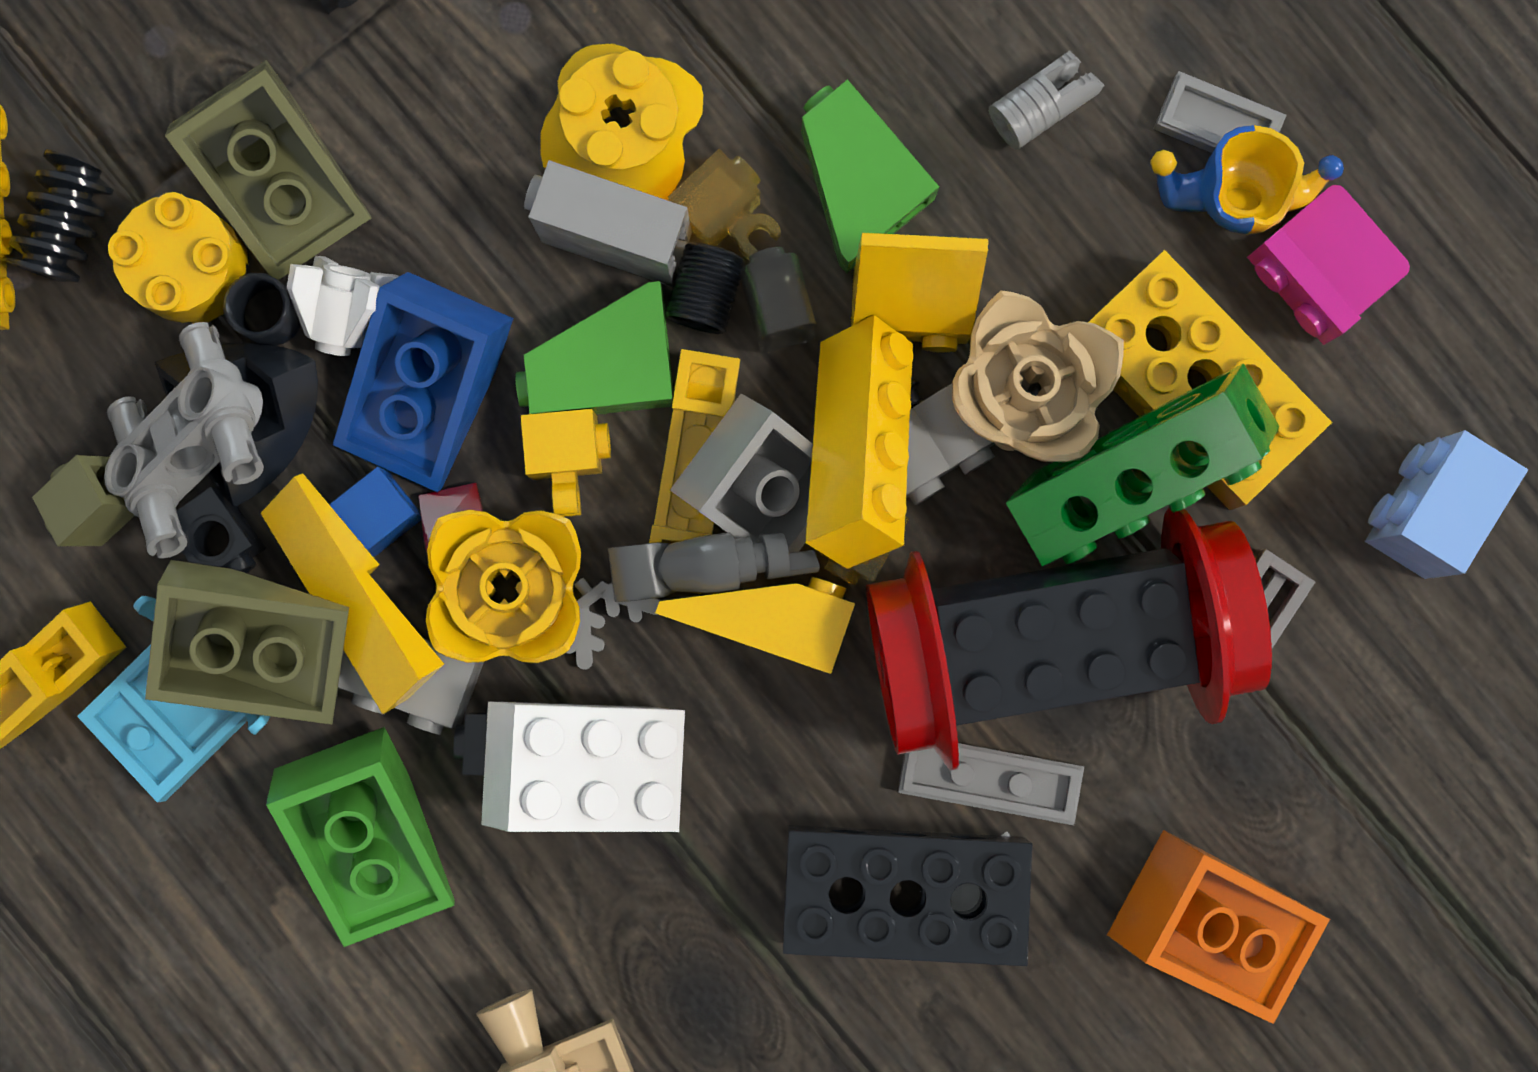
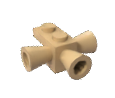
(517, 1035)

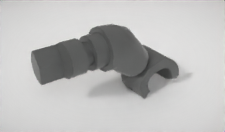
(703, 565)

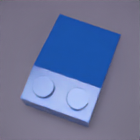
(420, 379)

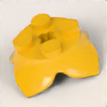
(647, 151)
(472, 550)

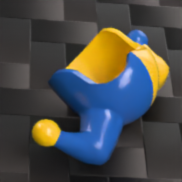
(1247, 180)

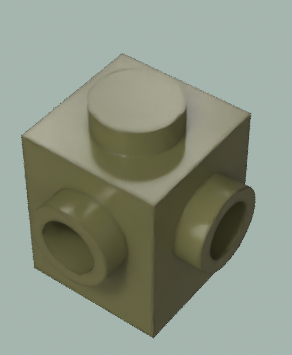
(79, 506)

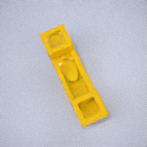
(700, 401)

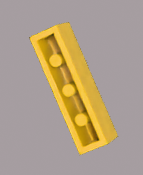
(860, 443)

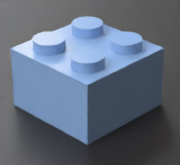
(1444, 504)

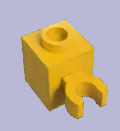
(562, 449)

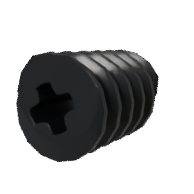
(59, 218)

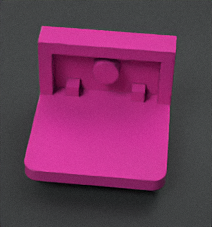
(1329, 264)

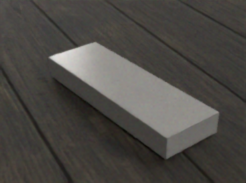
(996, 782)

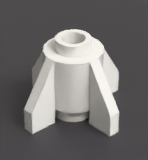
(334, 303)

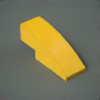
(53, 667)

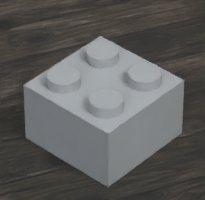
(751, 475)

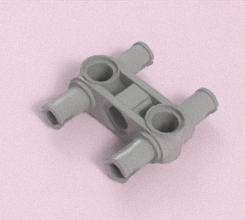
(183, 439)

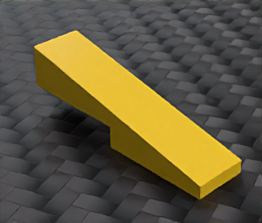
(338, 567)

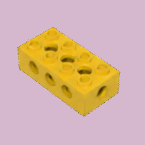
(1210, 342)

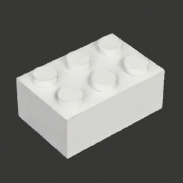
(582, 768)

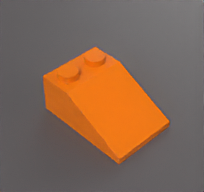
(1217, 928)

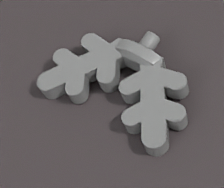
(584, 640)

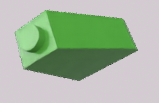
(860, 170)
(604, 362)

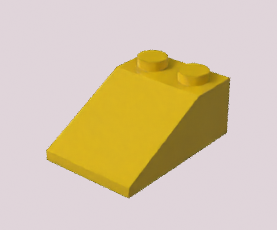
(920, 286)
(781, 620)

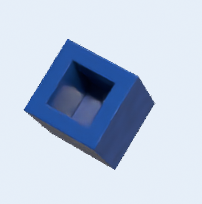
(377, 510)

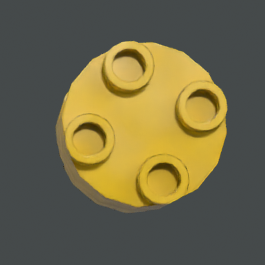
(177, 258)

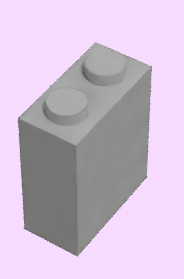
(608, 222)

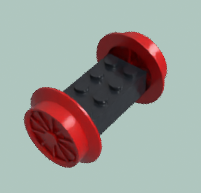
(1072, 635)

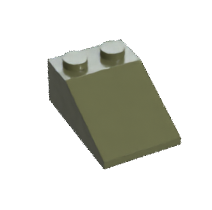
(268, 170)
(244, 645)

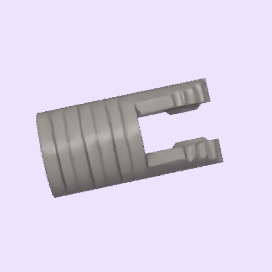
(1039, 104)

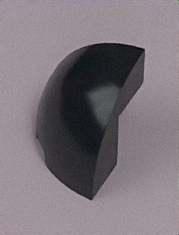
(289, 403)

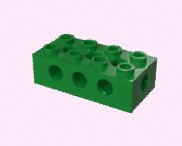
(1146, 466)

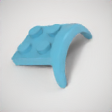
(157, 739)

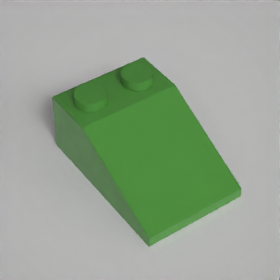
(360, 836)

